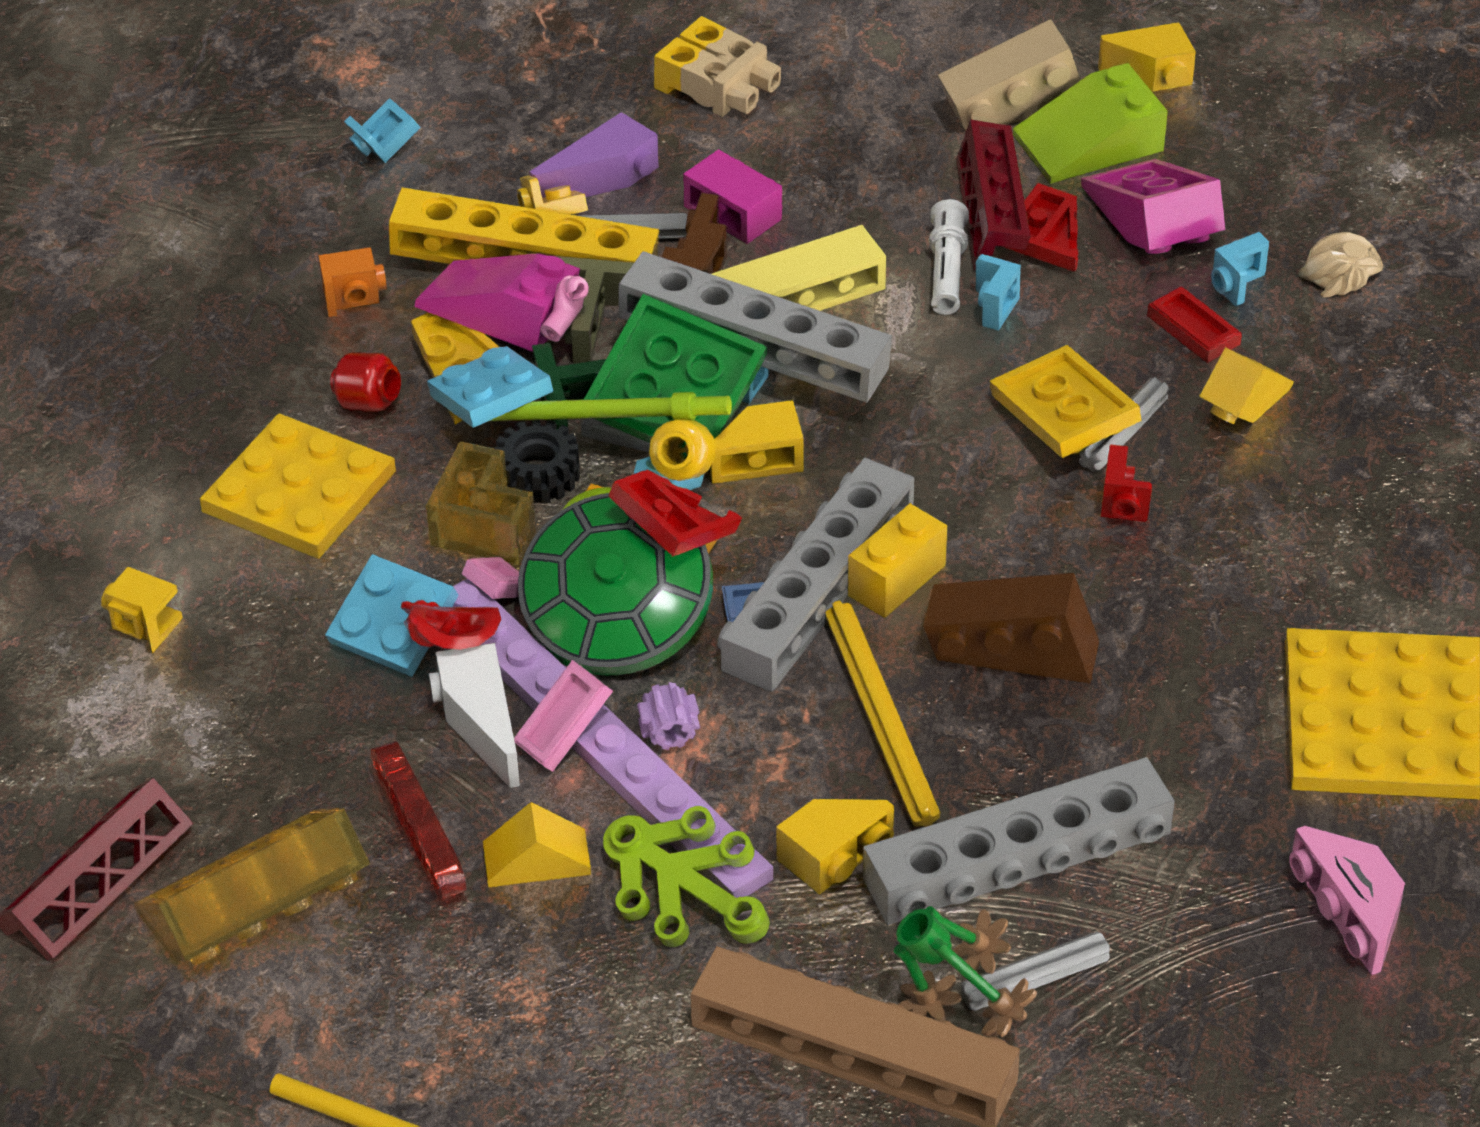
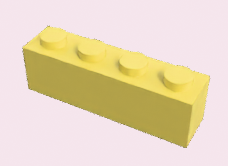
(818, 271)

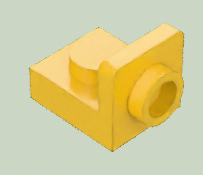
(556, 199)

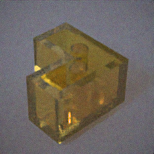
(477, 511)

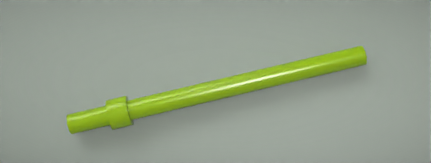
(679, 406)

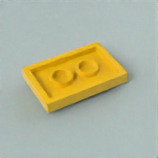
(1065, 401)

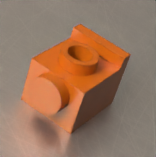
(351, 279)

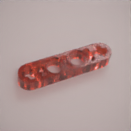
(418, 820)

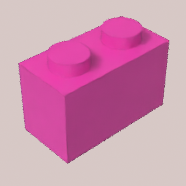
(745, 197)

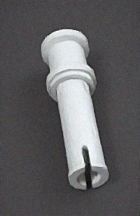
(948, 244)

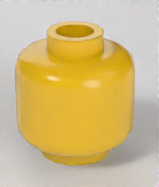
(667, 449)

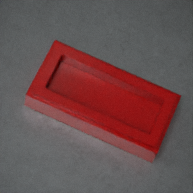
(1194, 324)

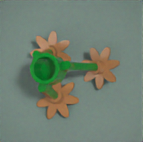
(926, 939)

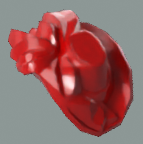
(450, 626)

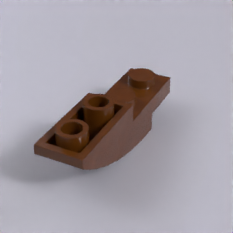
(705, 240)

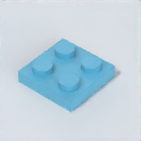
(489, 386)
(372, 619)

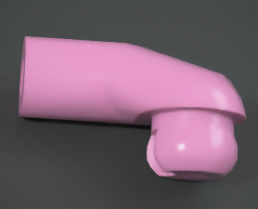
(567, 305)

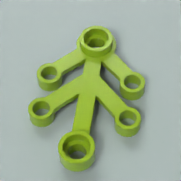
(679, 871)

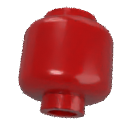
(365, 382)

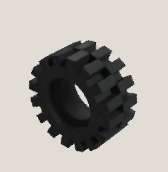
(540, 443)

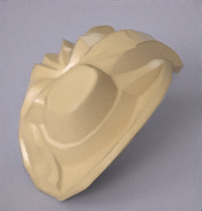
(1341, 263)

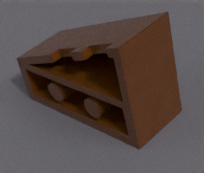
(1015, 626)

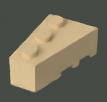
(1011, 78)

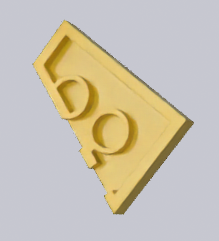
(447, 344)

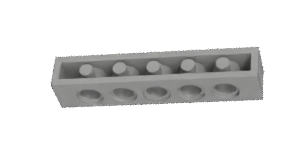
(797, 337)
(792, 602)
(1018, 840)

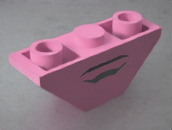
(1352, 888)

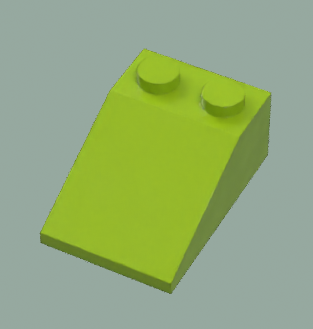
(1095, 125)

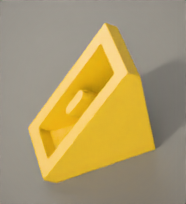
(535, 848)

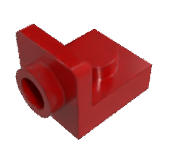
(1122, 494)

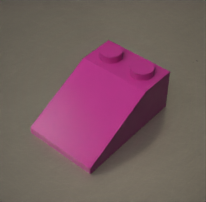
(1158, 204)
(499, 295)

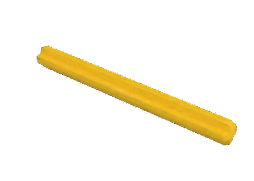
(882, 715)

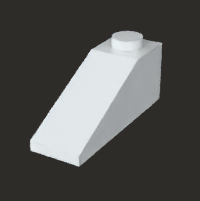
(477, 706)

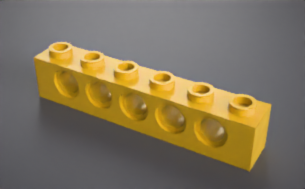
(463, 228)

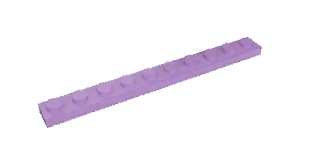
(614, 749)

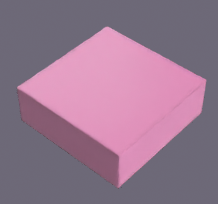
(493, 576)

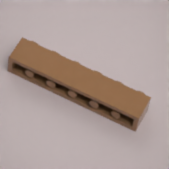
(855, 1037)

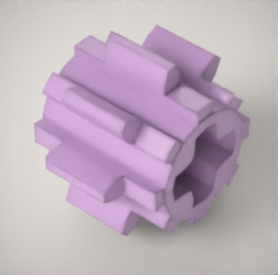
(668, 716)

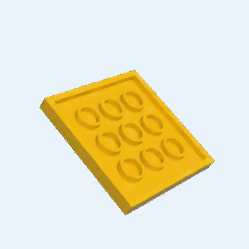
(1384, 713)

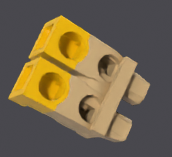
(716, 68)

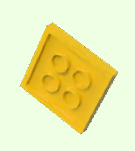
(298, 485)

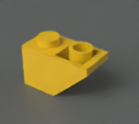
(828, 837)

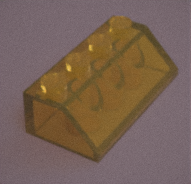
(254, 884)

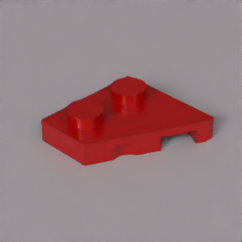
(1052, 227)
(670, 512)

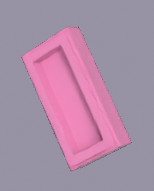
(562, 715)

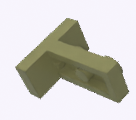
(603, 284)

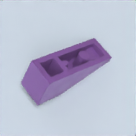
(602, 160)

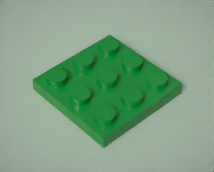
(675, 353)

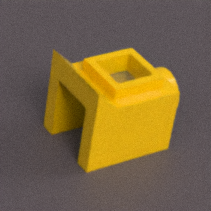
(139, 606)

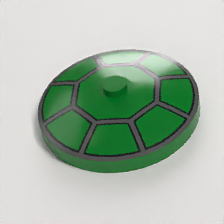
(609, 592)

